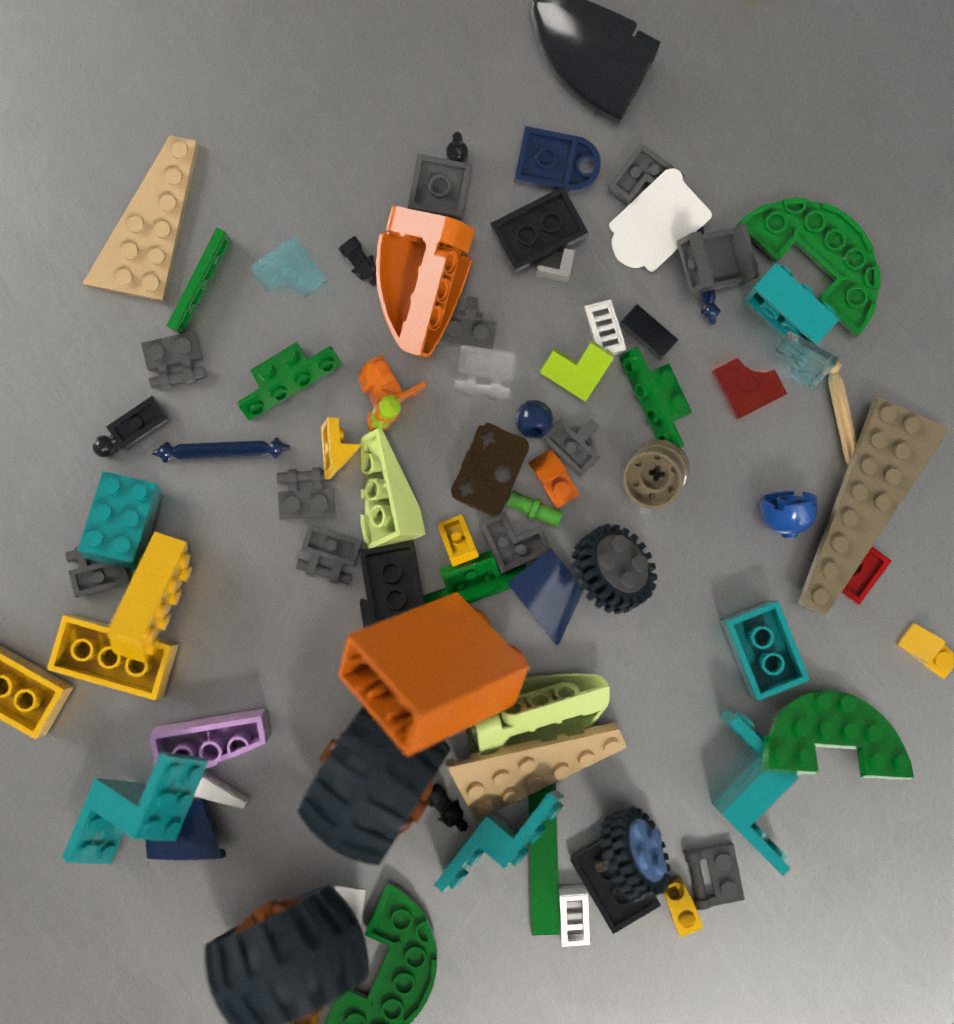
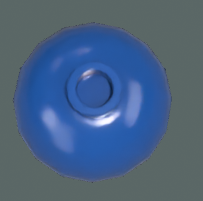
(789, 513)

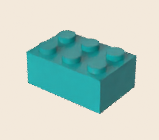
(790, 305)
(120, 520)
(765, 650)

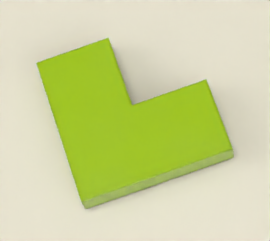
(581, 376)

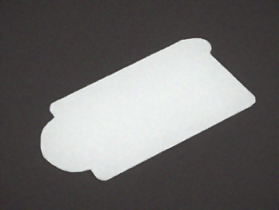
(655, 220)

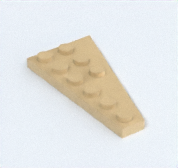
(145, 240)
(527, 767)

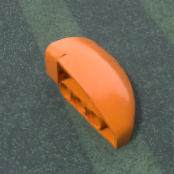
(421, 275)

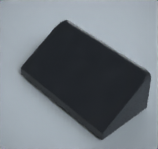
(648, 332)

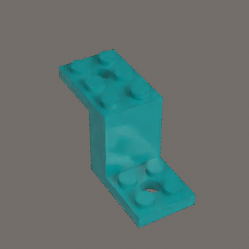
(753, 793)
(131, 809)

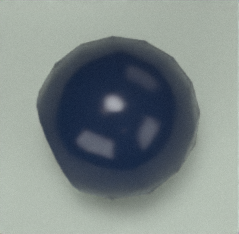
(534, 419)

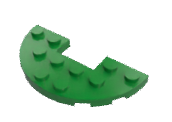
(832, 243)
(834, 721)
(407, 968)

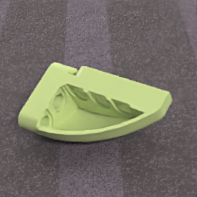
(543, 709)

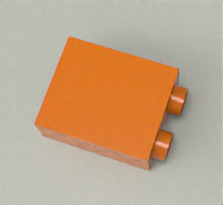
(432, 672)

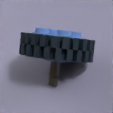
(634, 854)

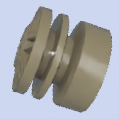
(645, 483)

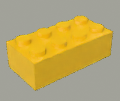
(150, 598)
(86, 653)
(29, 694)

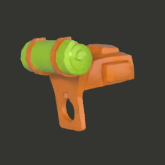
(384, 392)

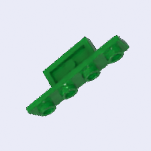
(284, 376)
(658, 395)
(474, 579)

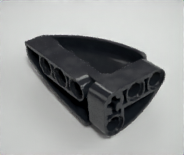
(593, 52)

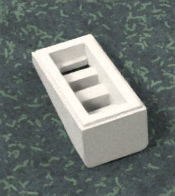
(617, 348)
(218, 791)
(571, 897)

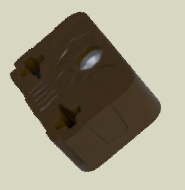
(480, 465)

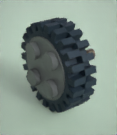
(614, 569)

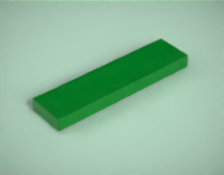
(199, 281)

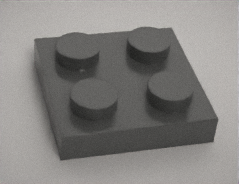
(439, 186)

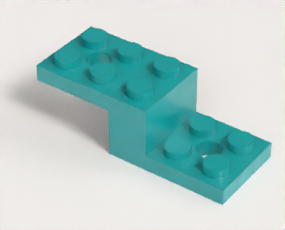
(500, 841)

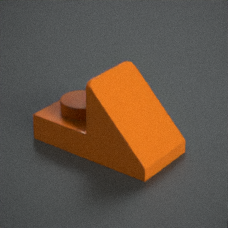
(554, 478)

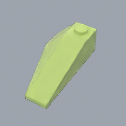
(390, 505)

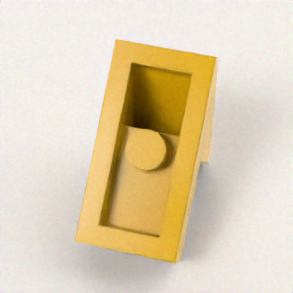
(334, 452)
(457, 540)
(928, 650)

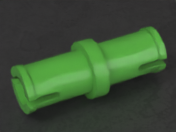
(534, 508)

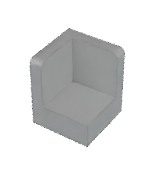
(556, 266)

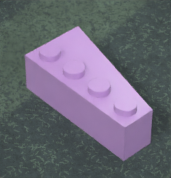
(213, 737)

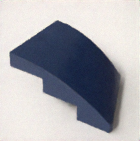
(548, 593)
(194, 840)

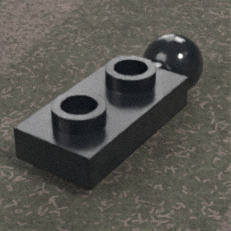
(131, 427)

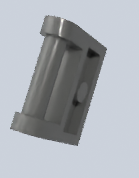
(723, 874)

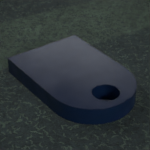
(553, 161)

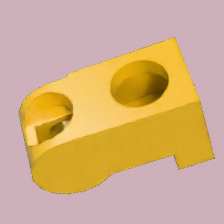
(682, 908)

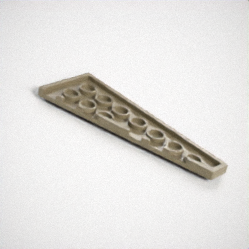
(882, 470)

